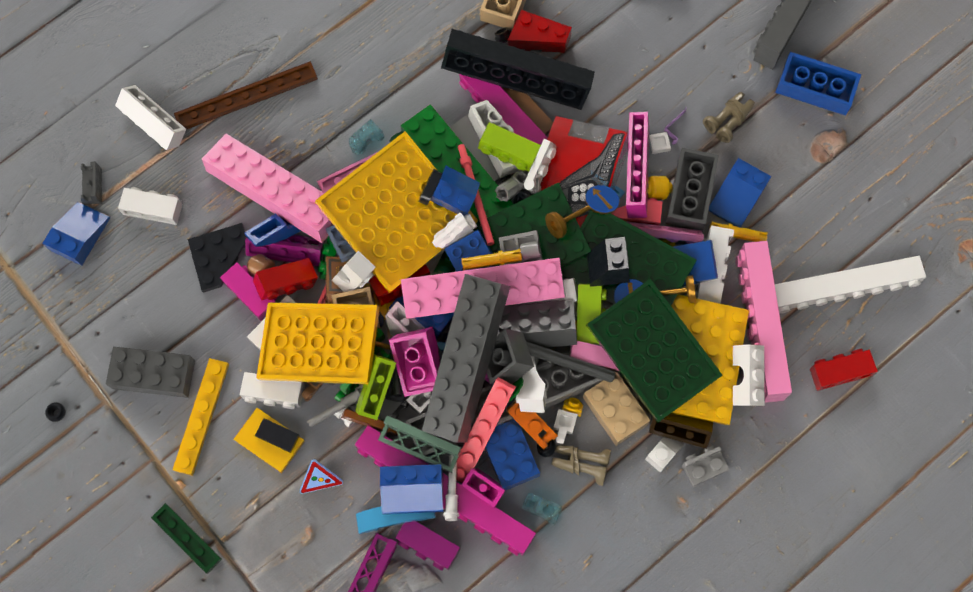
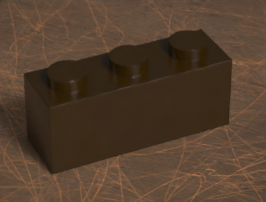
(683, 429)

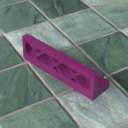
(288, 250)
(381, 567)

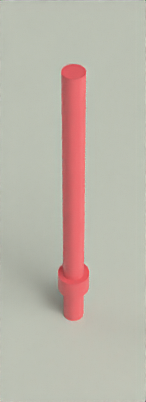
(466, 163)

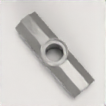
(512, 186)

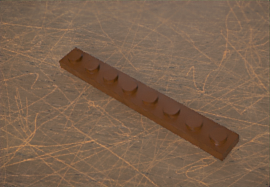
(246, 96)

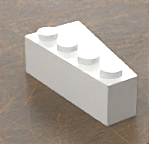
(480, 115)
(713, 289)

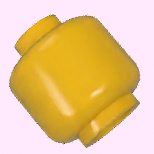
(659, 187)

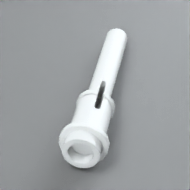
(451, 498)

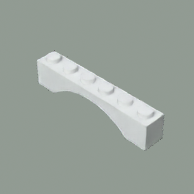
(533, 392)

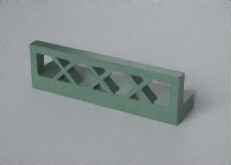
(423, 437)

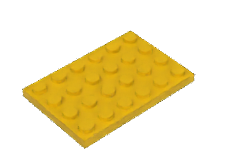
(717, 330)
(318, 343)

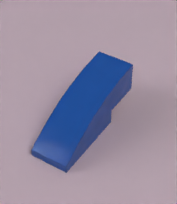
(271, 231)

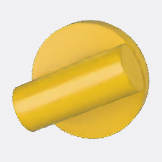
(573, 405)

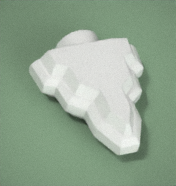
(454, 231)

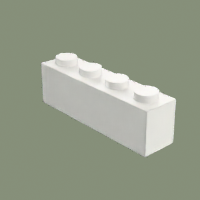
(150, 117)

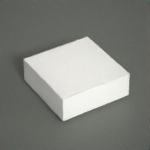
(659, 143)

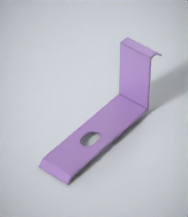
(675, 139)

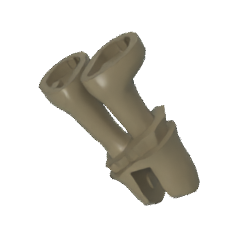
(736, 110)
(573, 465)

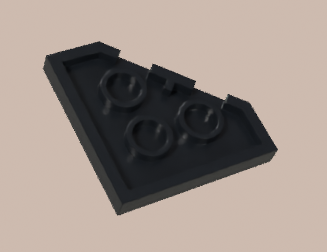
(216, 254)

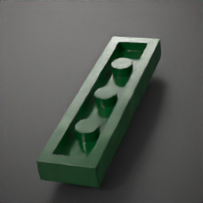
(186, 538)

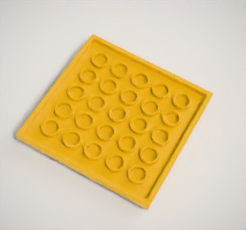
(381, 212)

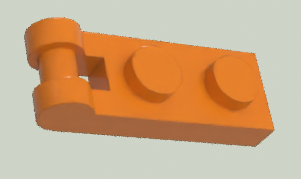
(532, 424)

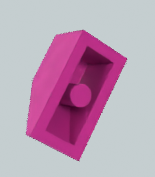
(483, 486)

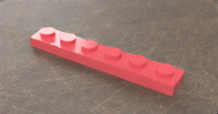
(484, 427)

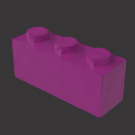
(427, 545)

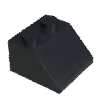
(608, 263)

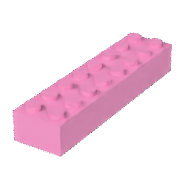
(268, 185)
(440, 292)
(764, 317)

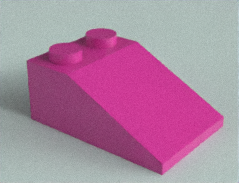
(416, 360)

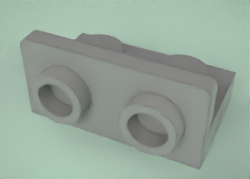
(705, 466)

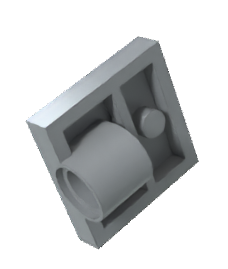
(526, 242)

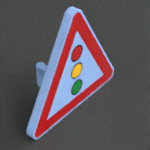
(319, 478)

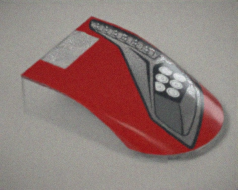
(583, 159)

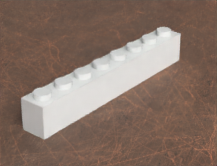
(849, 283)

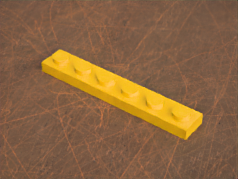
(200, 417)

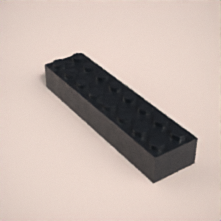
(517, 69)

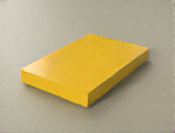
(267, 452)

